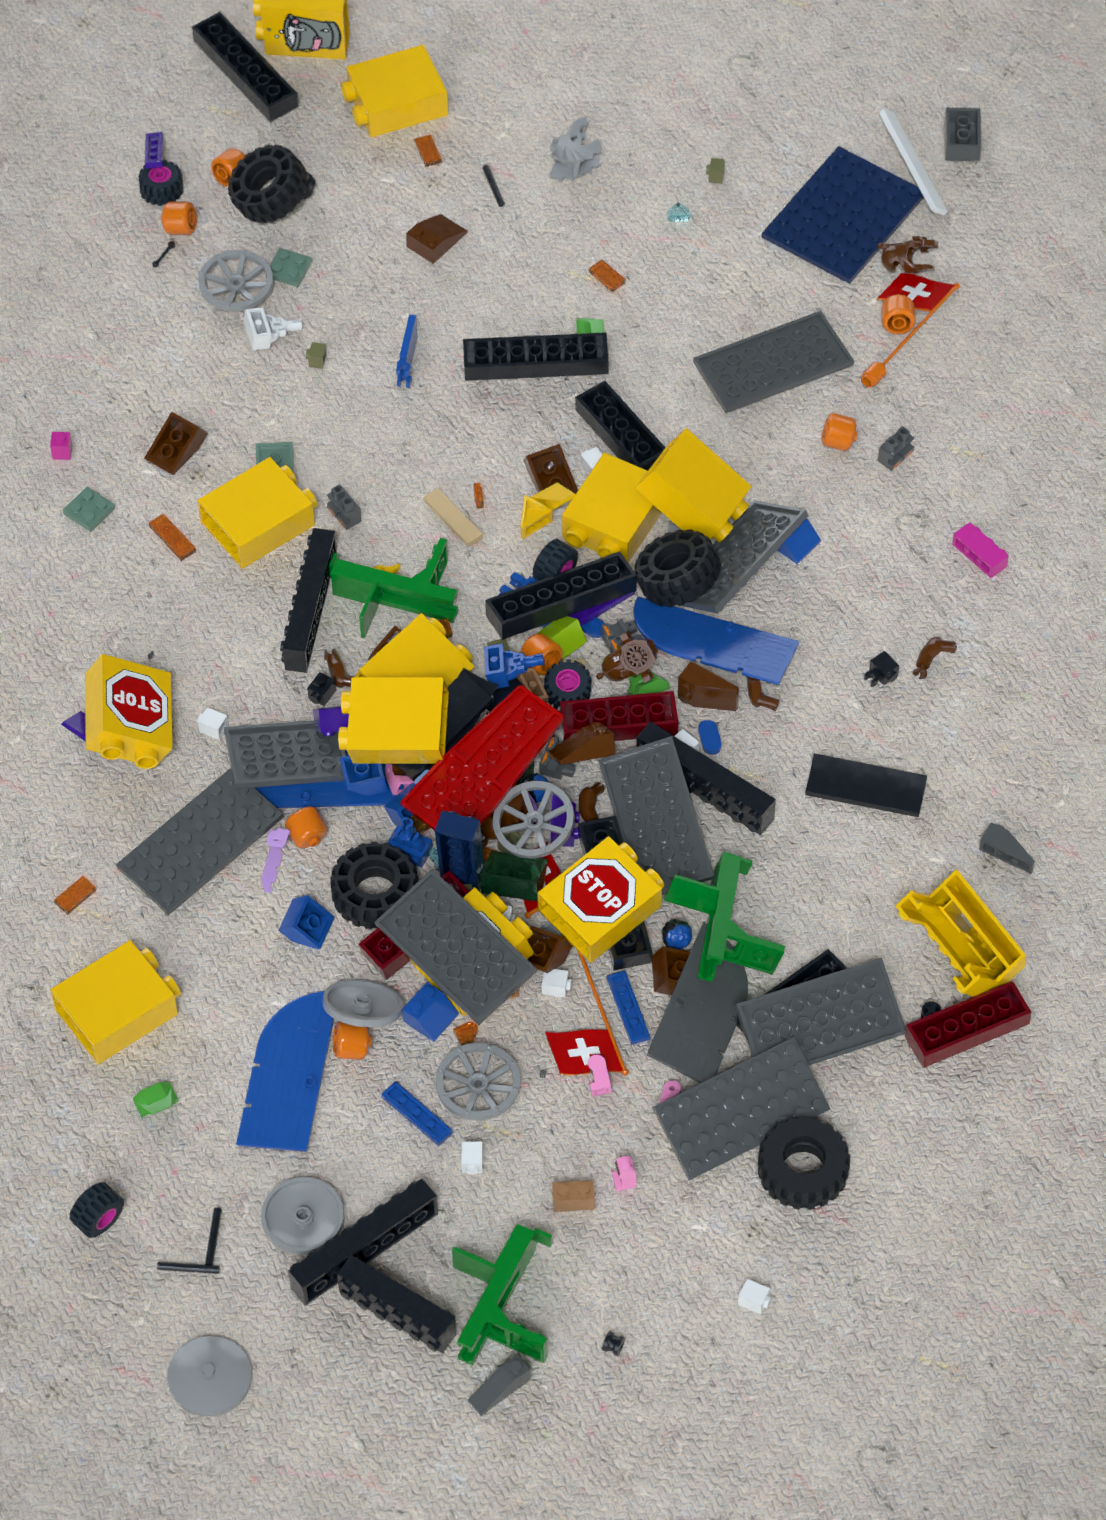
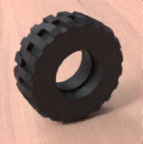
(279, 196)
(677, 568)
(368, 862)
(803, 1189)

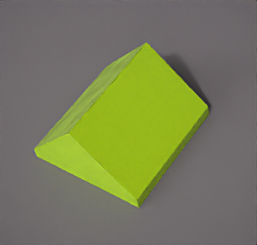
(566, 633)

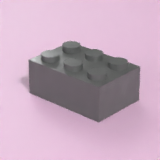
(962, 134)

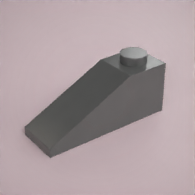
(1003, 845)
(501, 1384)

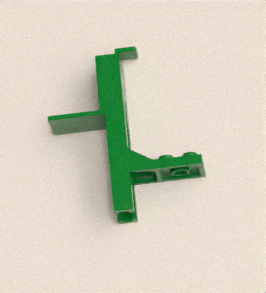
(413, 594)
(718, 902)
(502, 1278)

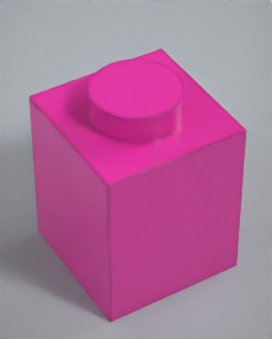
(61, 445)

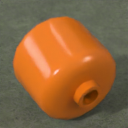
(224, 164)
(179, 218)
(898, 314)
(839, 432)
(539, 644)
(306, 827)
(350, 1041)

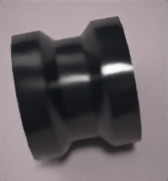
(930, 1008)
(613, 1343)

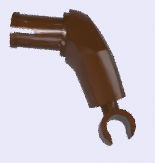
(929, 651)
(337, 670)
(757, 696)
(587, 801)

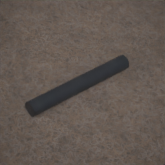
(493, 185)
(213, 1236)
(183, 1267)

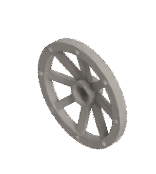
(235, 282)
(533, 816)
(480, 1079)

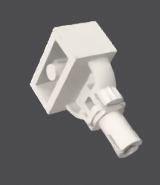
(266, 329)

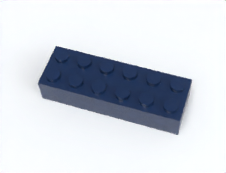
(460, 847)

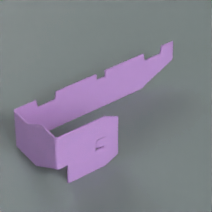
(277, 840)

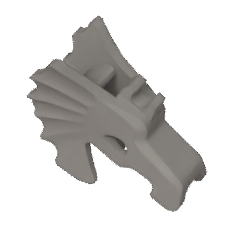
(570, 156)

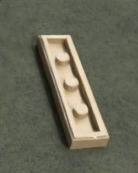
(453, 517)

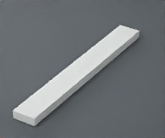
(913, 162)

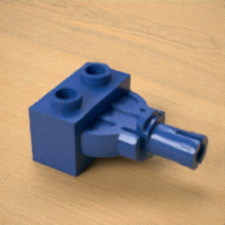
(507, 665)
(413, 844)

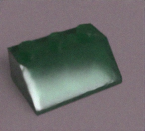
(513, 876)

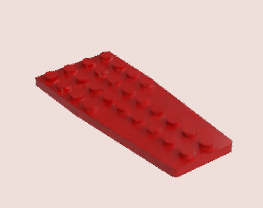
(486, 760)

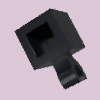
(882, 668)
(321, 689)

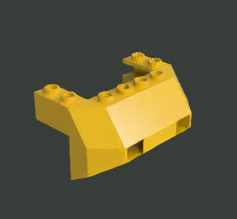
(967, 947)

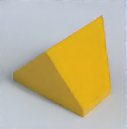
(554, 496)
(534, 516)

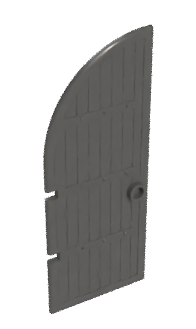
(699, 1017)

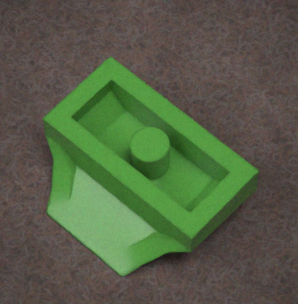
(589, 325)
(655, 685)
(155, 1099)

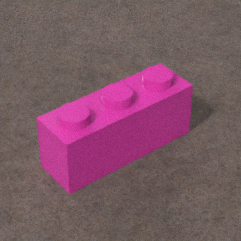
(980, 549)

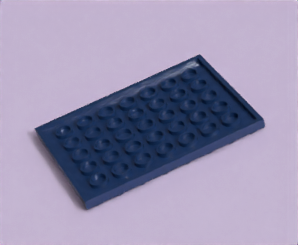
(843, 214)

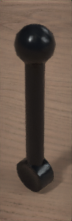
(171, 245)

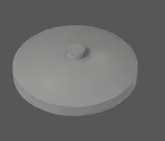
(362, 1003)
(302, 1215)
(209, 1376)

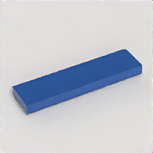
(628, 1007)
(417, 1113)

